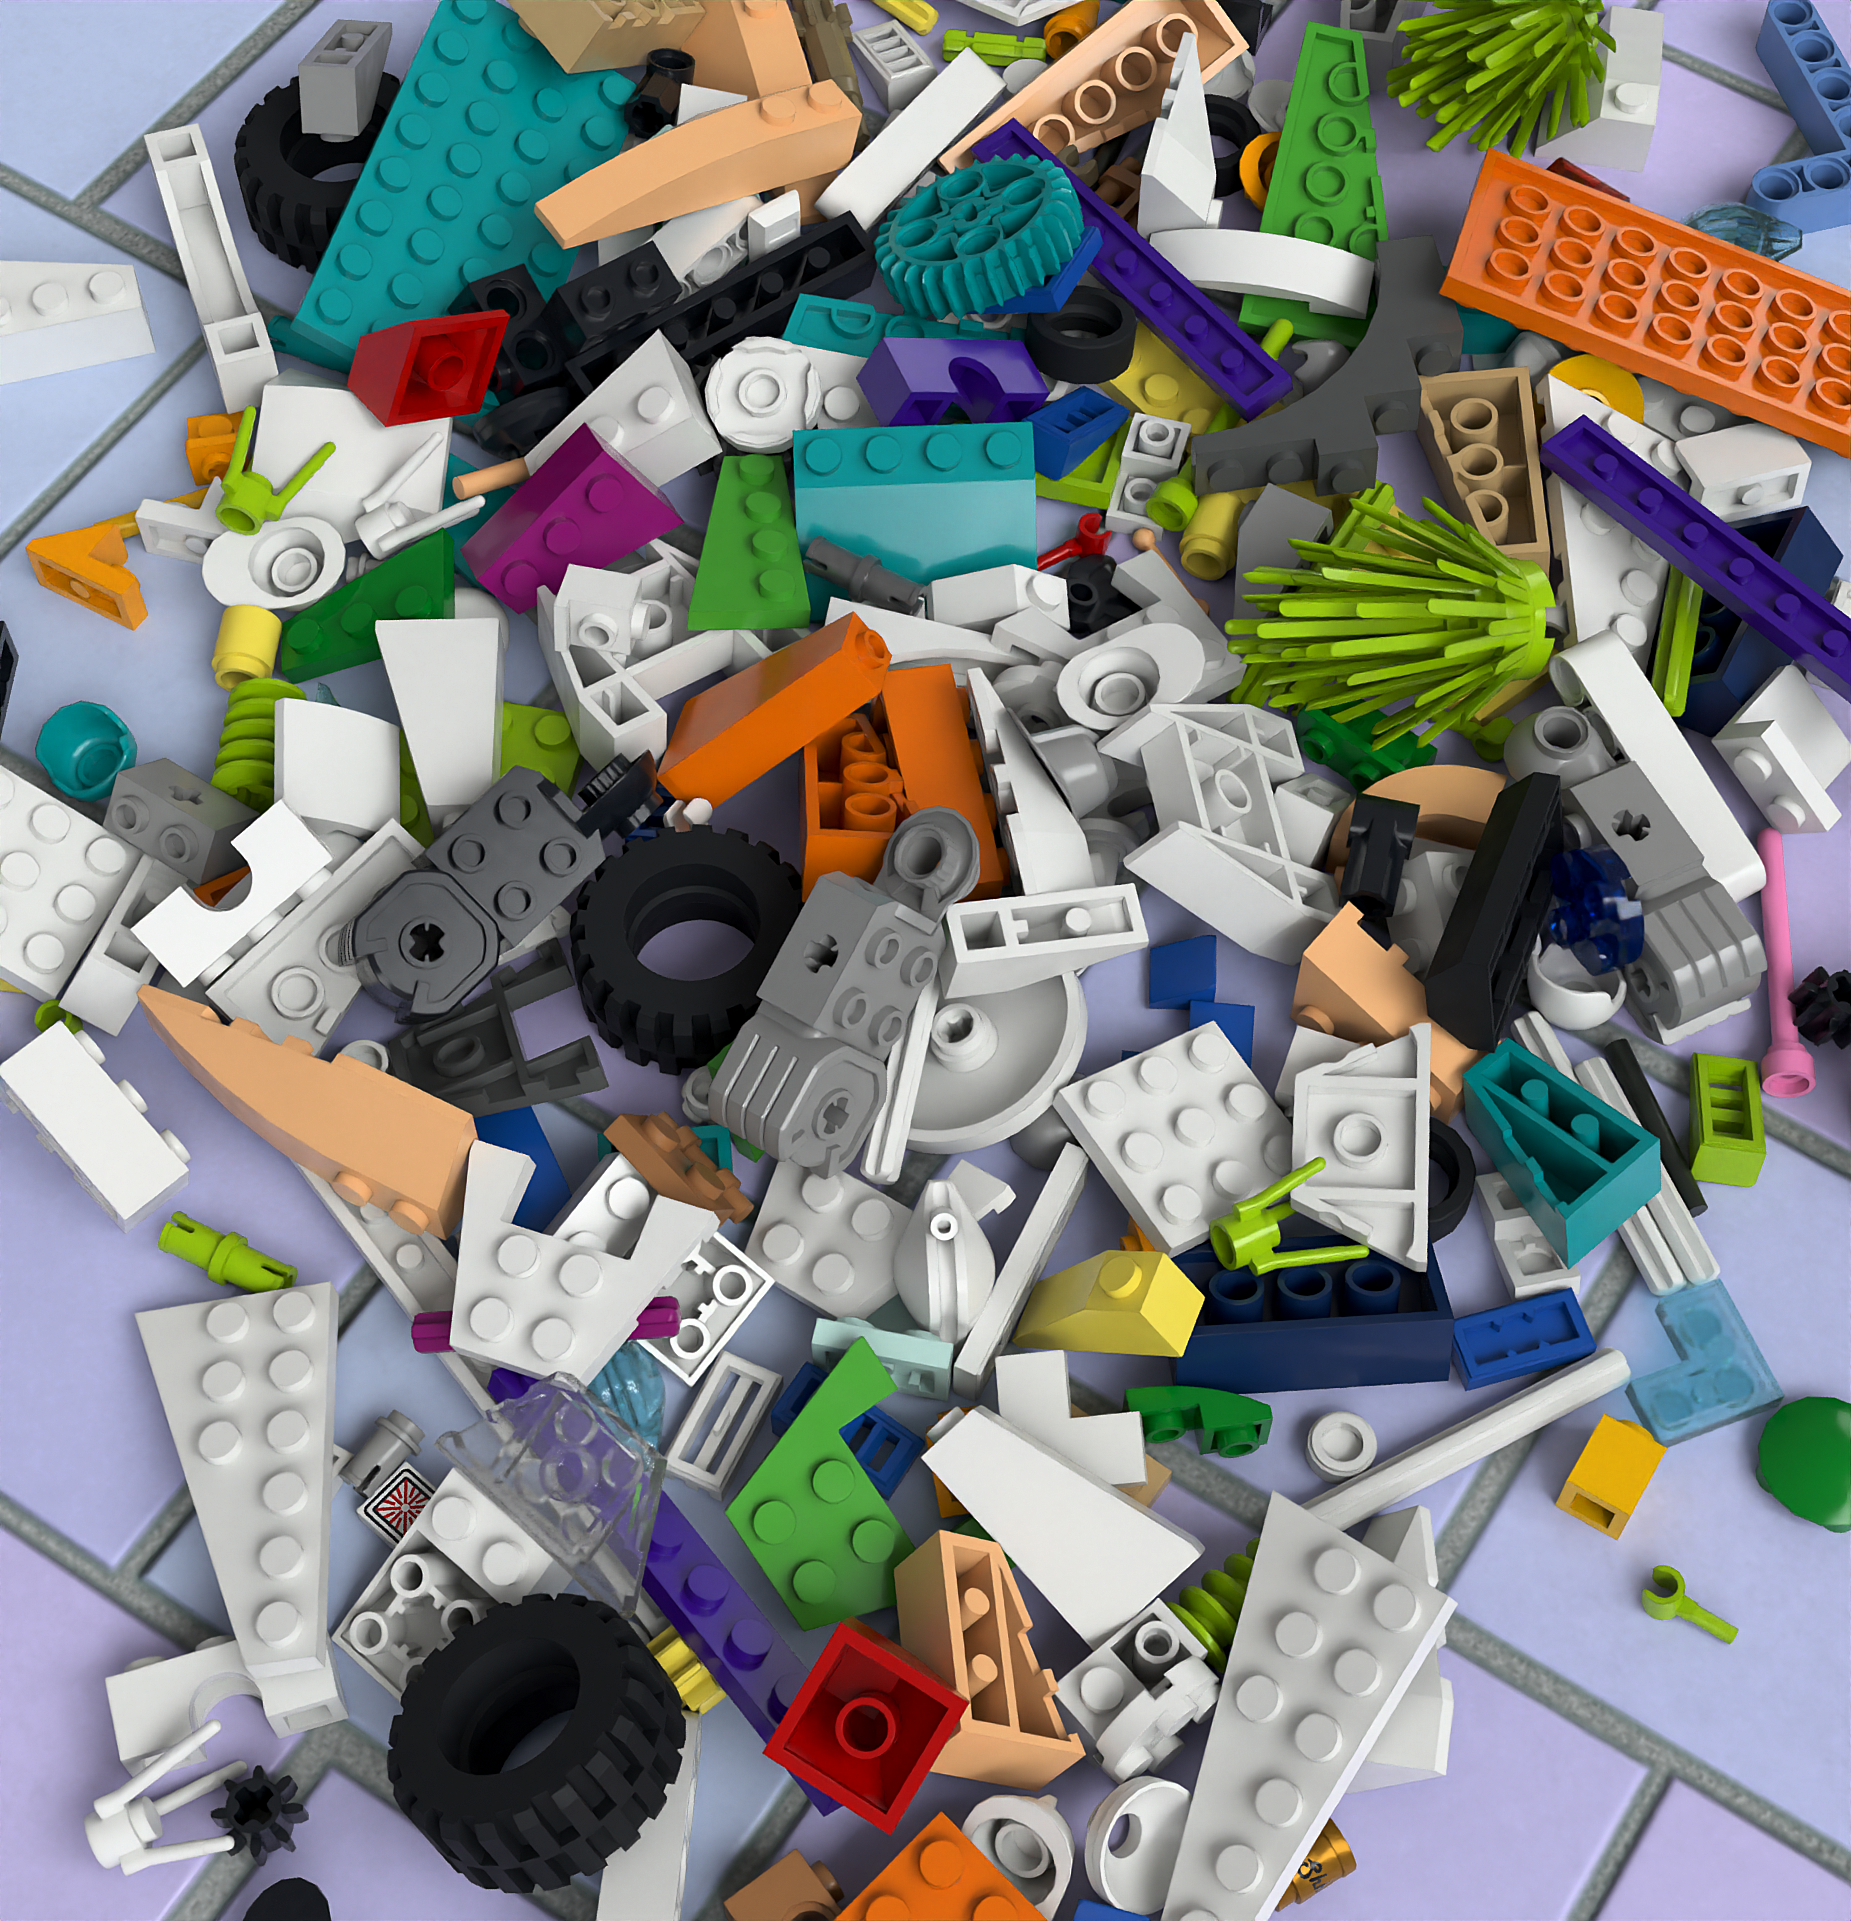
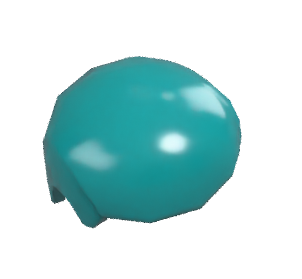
(85, 750)

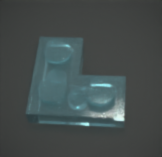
(1719, 1371)

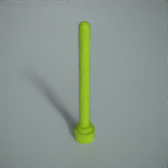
(1174, 500)

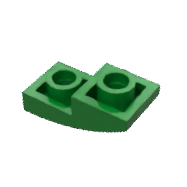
(1220, 1419)

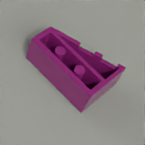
(576, 510)

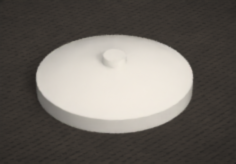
(996, 1063)

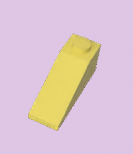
(1113, 1306)

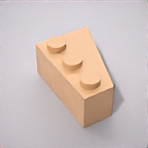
(1366, 997)
(970, 1628)

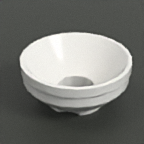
(1141, 1870)

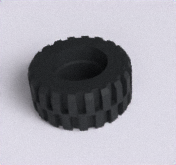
(277, 168)
(666, 884)
(575, 1796)

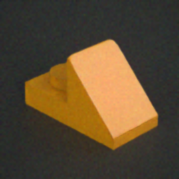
(90, 571)

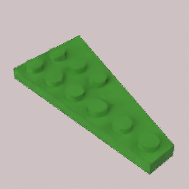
(1324, 179)

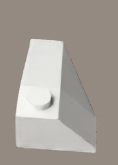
(1419, 1730)

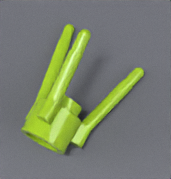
(249, 495)
(1253, 1230)

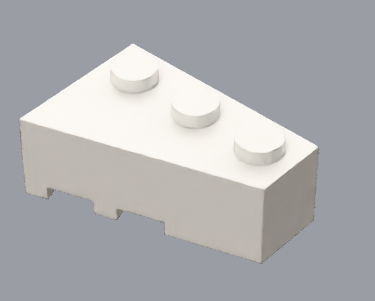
(645, 413)

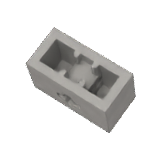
(179, 819)

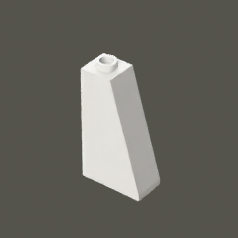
(449, 705)
(1064, 1527)

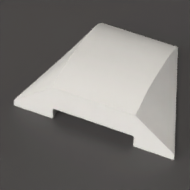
(304, 414)

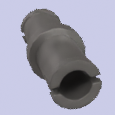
(864, 577)

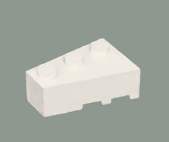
(68, 317)
(94, 1125)

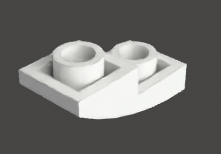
(1150, 455)

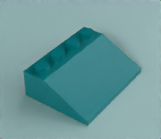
(917, 499)

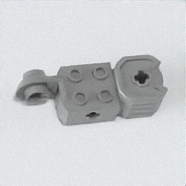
(1696, 939)
(841, 993)

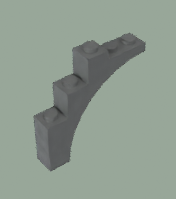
(1375, 393)

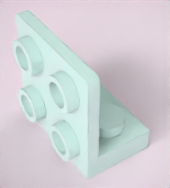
(912, 1357)

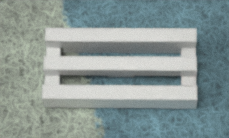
(697, 1475)

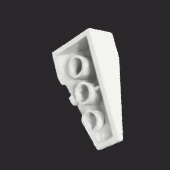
(1619, 107)
(1179, 161)
(1034, 823)

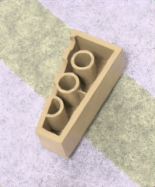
(607, 32)
(1486, 456)

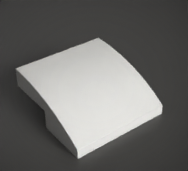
(336, 767)

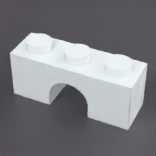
(194, 936)
(167, 1700)

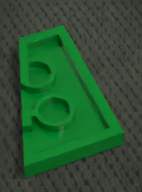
(341, 627)

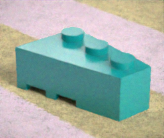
(1560, 1148)

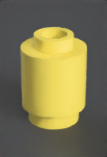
(1212, 536)
(245, 645)

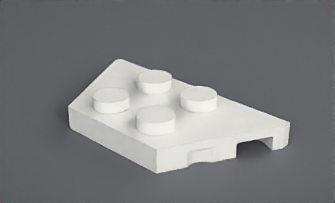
(1373, 1132)

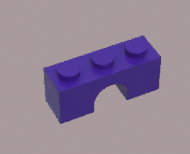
(920, 377)

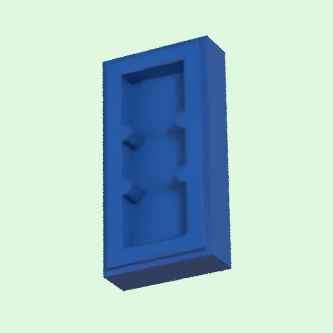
(1520, 1339)

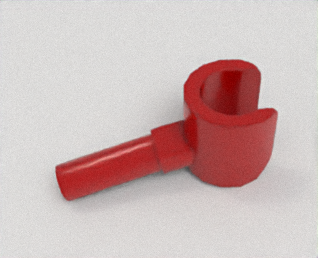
(1083, 543)

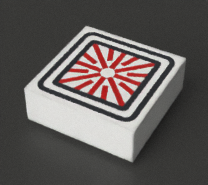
(396, 1504)

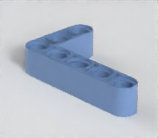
(1817, 92)

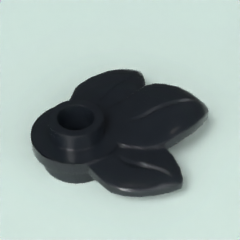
(1092, 598)

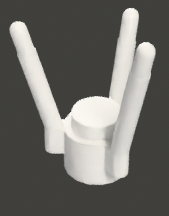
(393, 527)
(125, 1827)

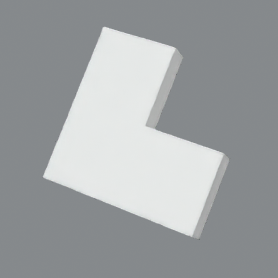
(1038, 1401)

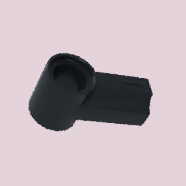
(658, 93)
(1378, 844)

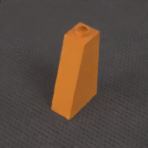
(772, 710)

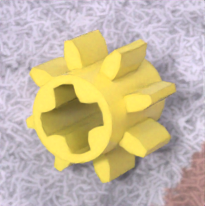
(686, 1671)

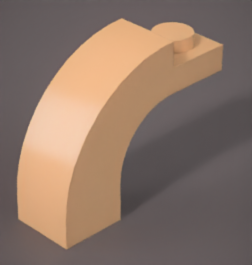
(1452, 807)

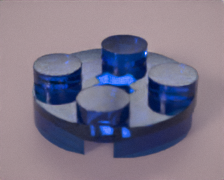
(1594, 909)

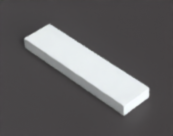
(1021, 1273)

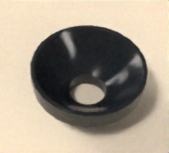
(523, 422)

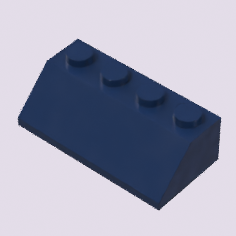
(1729, 654)
(1315, 1323)

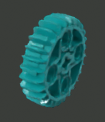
(979, 236)

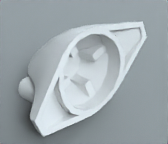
(944, 1265)

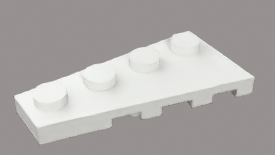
(293, 974)

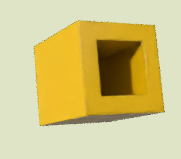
(1611, 1475)

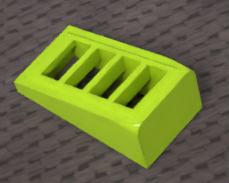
(1721, 1155)

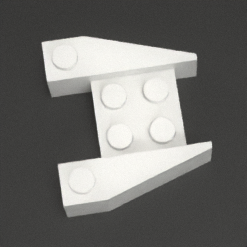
(614, 694)
(1220, 825)

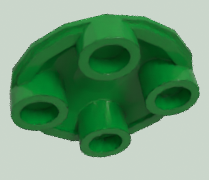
(1809, 1460)

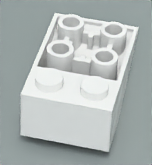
(713, 1290)
(440, 1575)

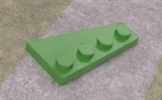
(750, 553)

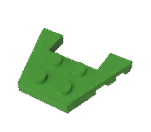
(817, 1514)

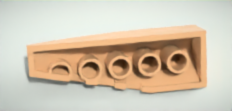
(755, 53)
(1110, 77)
(708, 163)
(336, 1118)

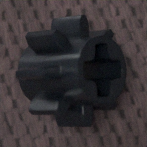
(1824, 1007)
(268, 1797)

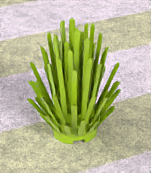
(1501, 61)
(1417, 627)

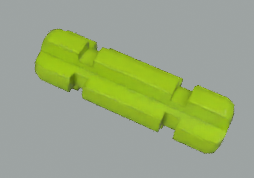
(993, 48)

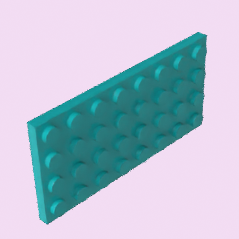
(456, 176)

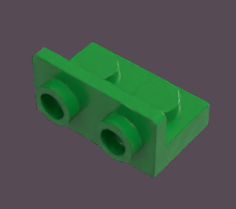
(1349, 745)

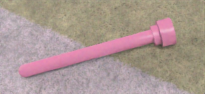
(1787, 1067)

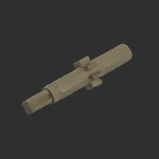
(824, 35)

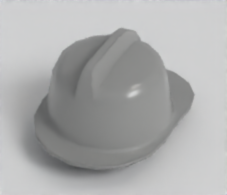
(1073, 764)

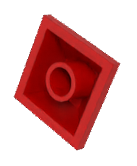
(428, 367)
(867, 1724)

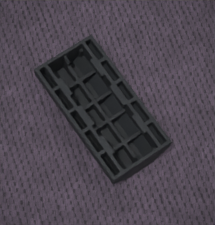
(1497, 914)

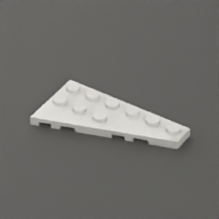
(1607, 570)
(254, 1431)
(1305, 1693)

